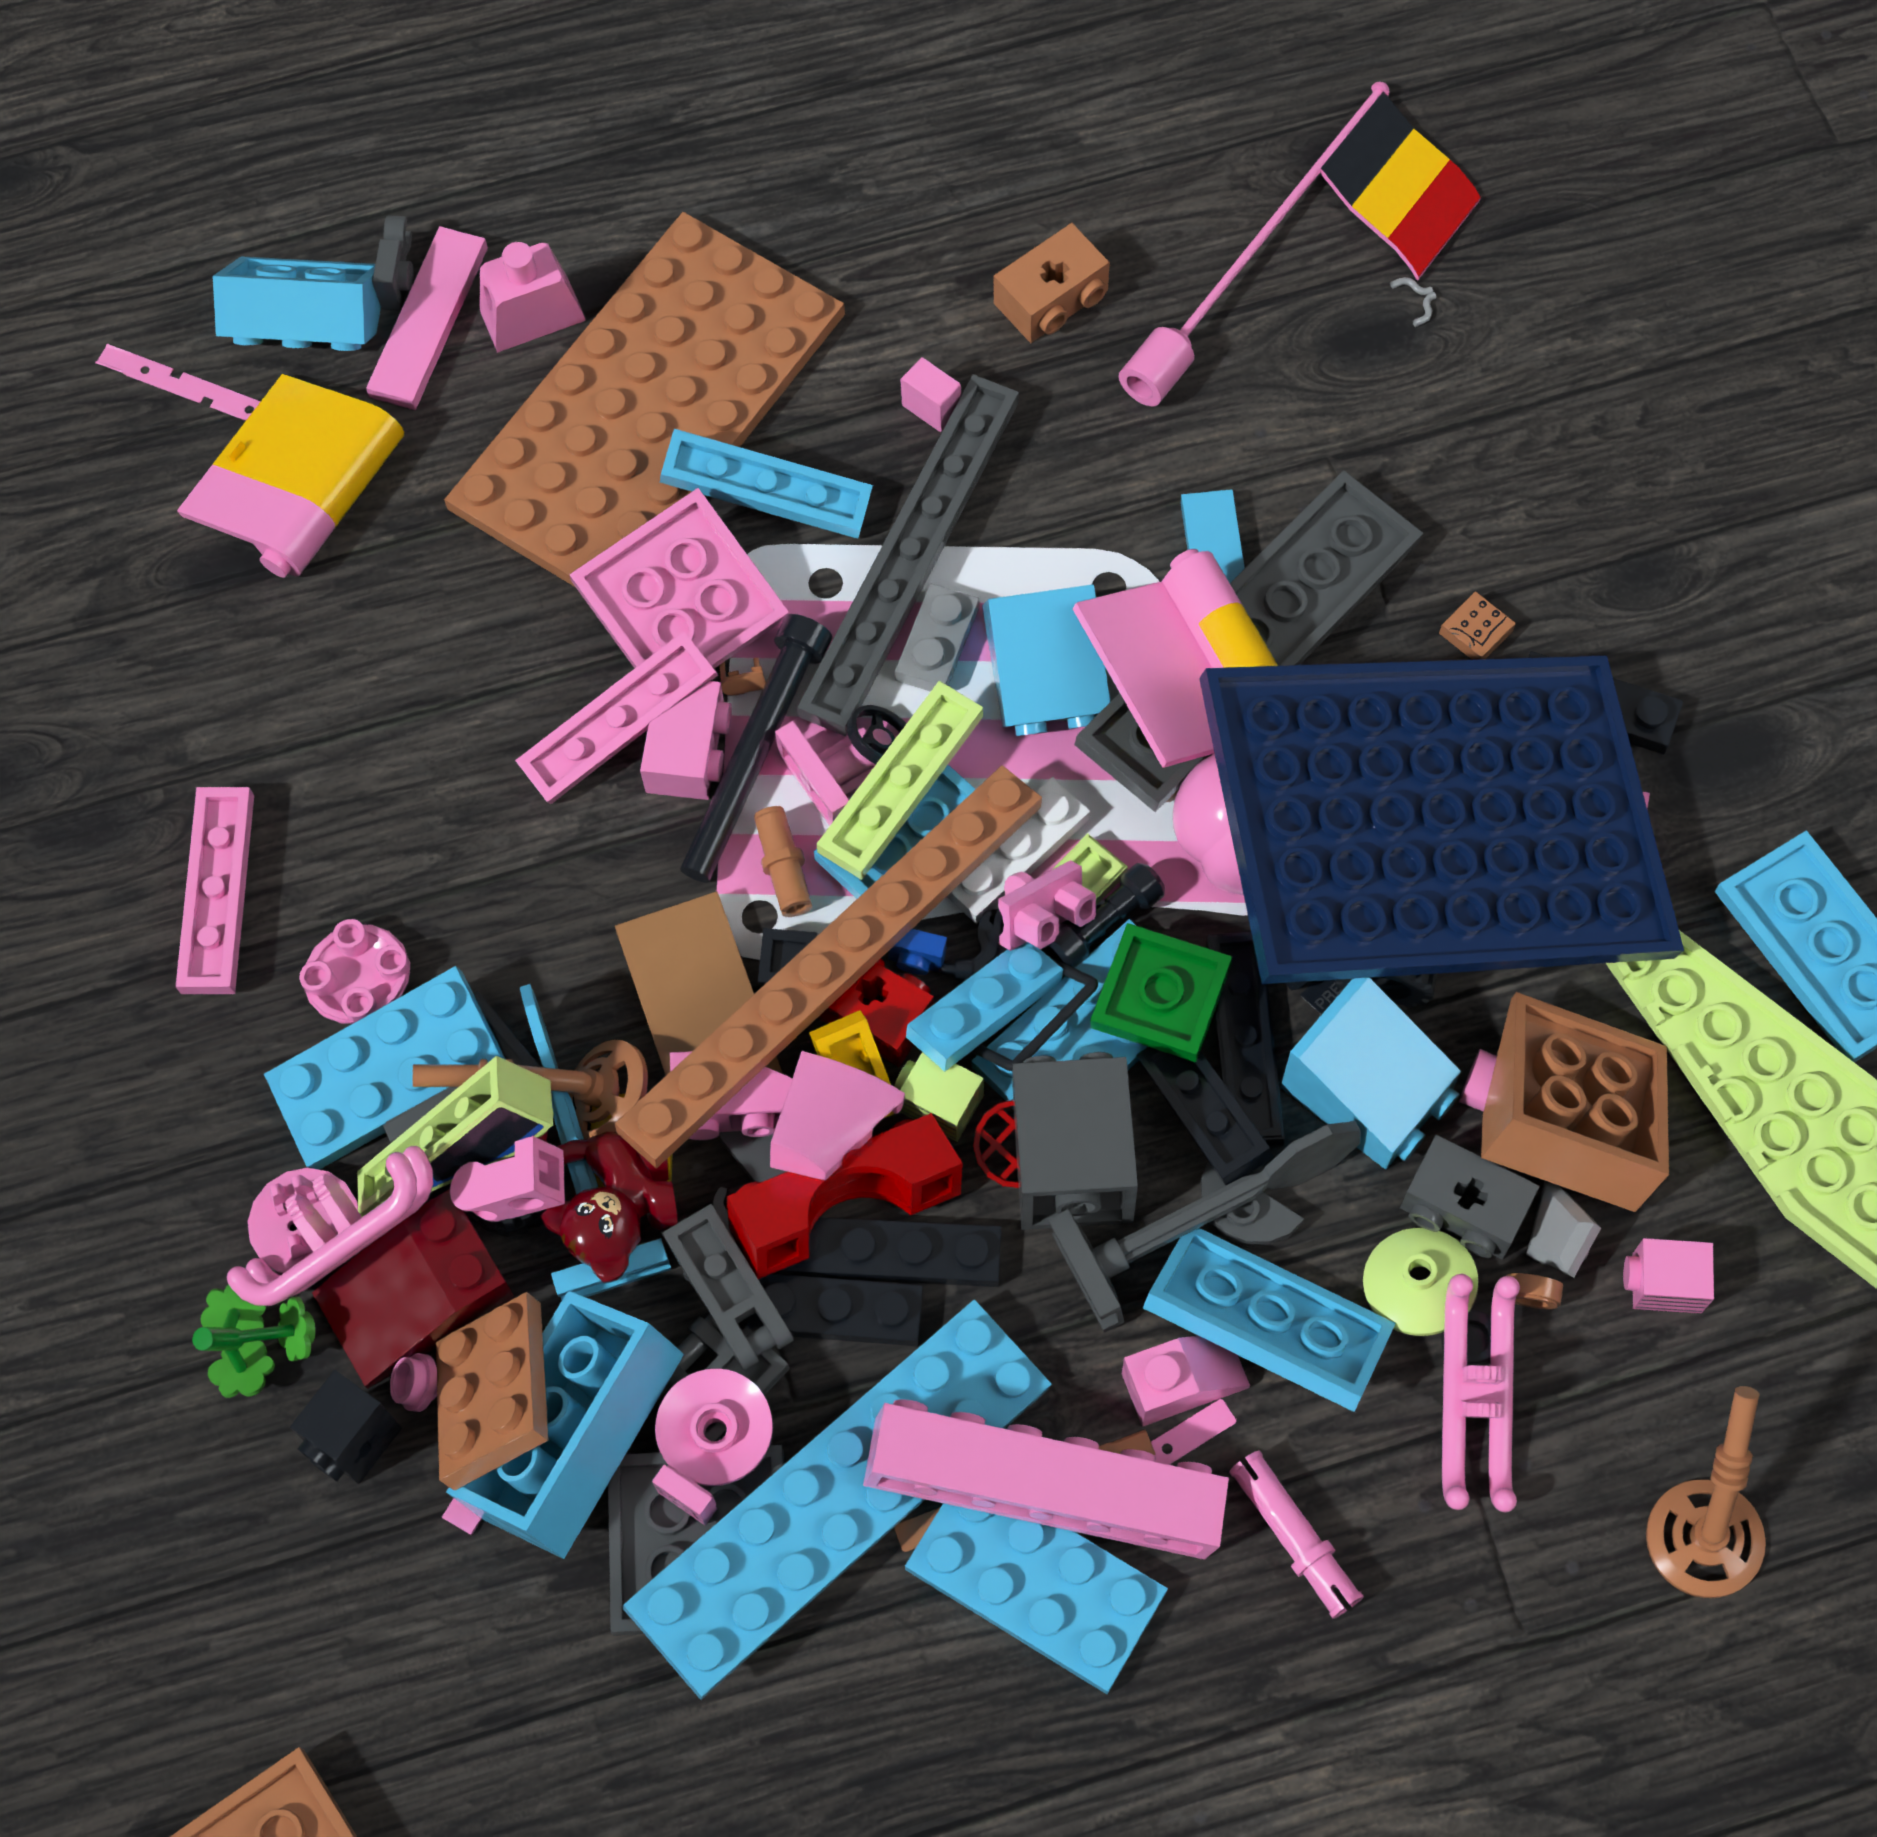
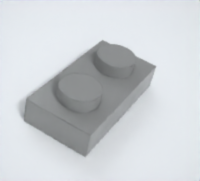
(937, 638)

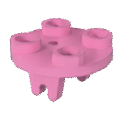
(271, 1223)

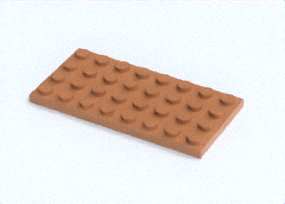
(685, 344)

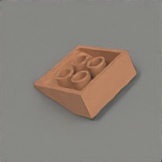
(1578, 1104)

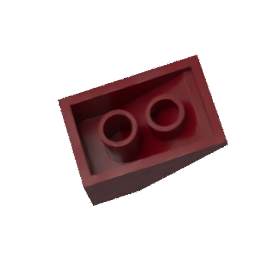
(411, 1289)

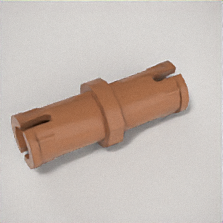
(783, 861)

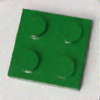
(1161, 992)

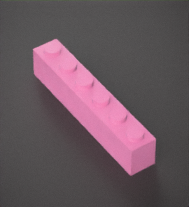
(1046, 1479)

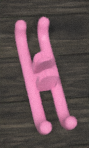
(412, 1187)
(1478, 1392)

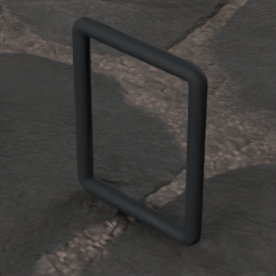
(1090, 987)

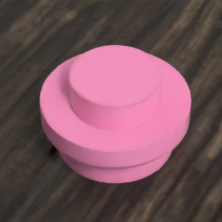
(414, 1382)

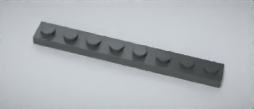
(908, 555)

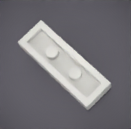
(1024, 851)

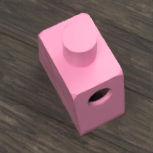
(526, 295)

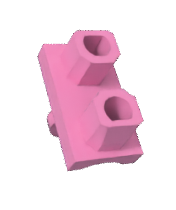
(1038, 905)

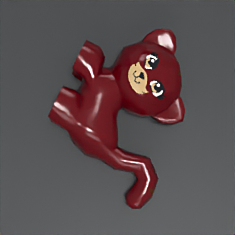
(604, 1222)

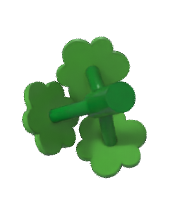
(232, 1322)

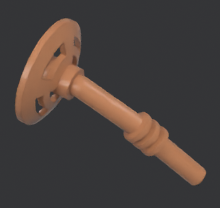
(584, 1083)
(1711, 1523)

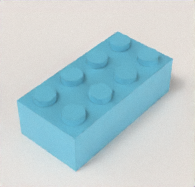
(599, 1390)

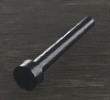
(800, 643)

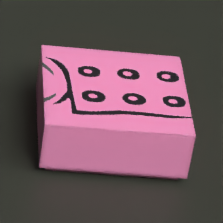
(685, 1493)

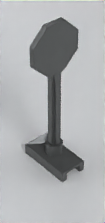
(1095, 1266)

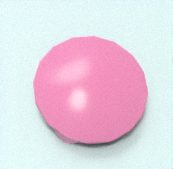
(355, 972)

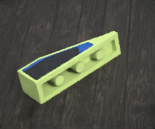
(469, 1125)

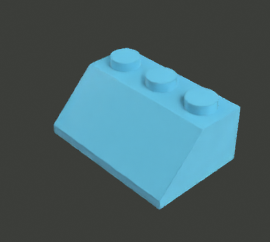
(296, 302)

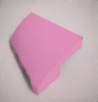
(828, 1115)

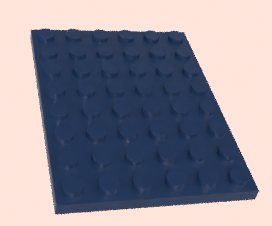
(1436, 817)

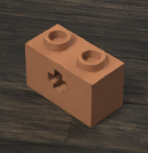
(1051, 283)

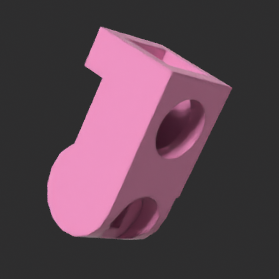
(514, 1185)

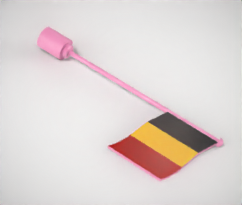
(1384, 178)

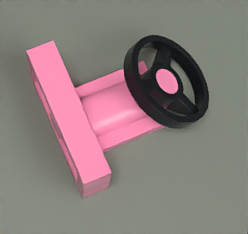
(842, 767)

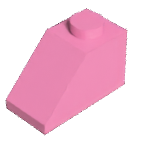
(1181, 1377)

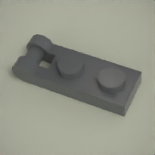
(726, 1284)

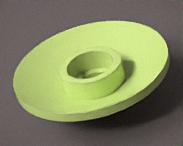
(1413, 1303)

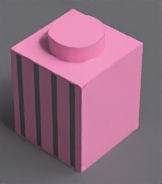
(1670, 1275)

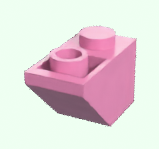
(683, 745)

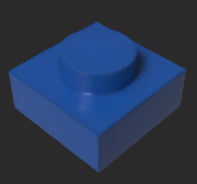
(919, 952)

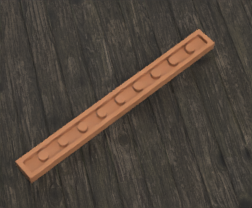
(827, 967)

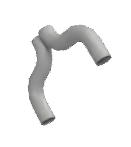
(1430, 295)

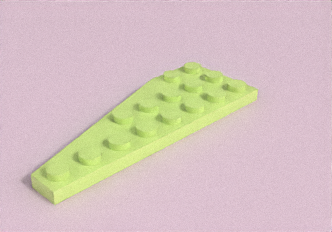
(1776, 1090)

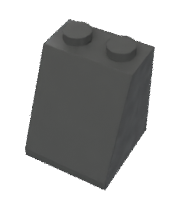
(1074, 1140)

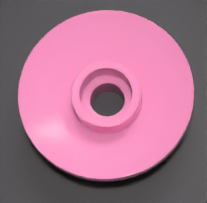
(707, 1399)

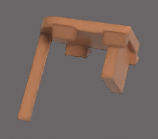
(742, 683)

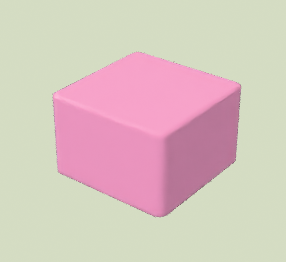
(930, 393)

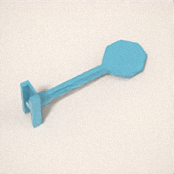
(646, 1258)

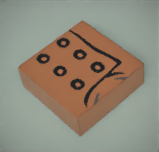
(1477, 627)

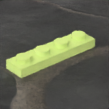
(900, 780)

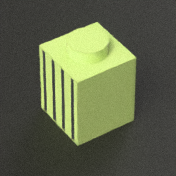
(947, 1095)

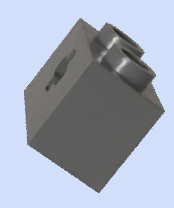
(1454, 1171)

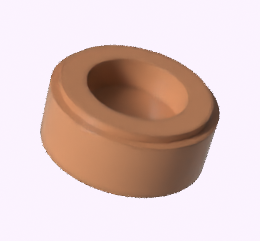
(1538, 1291)

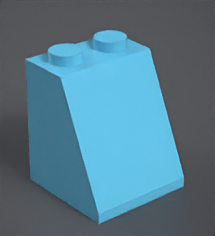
(1044, 660)
(1374, 1069)

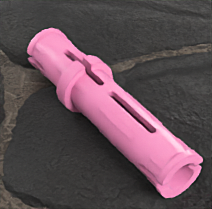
(1296, 1535)

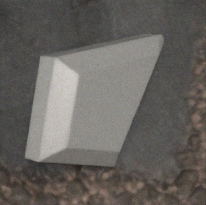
(1561, 1231)

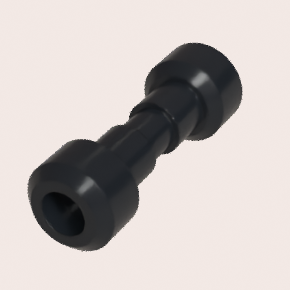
(1138, 888)

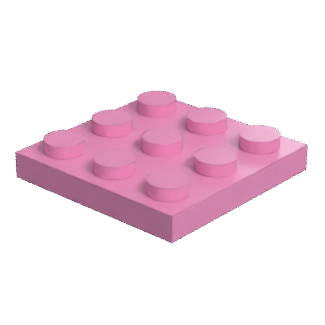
(676, 578)

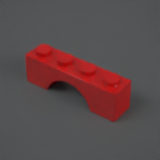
(905, 1166)

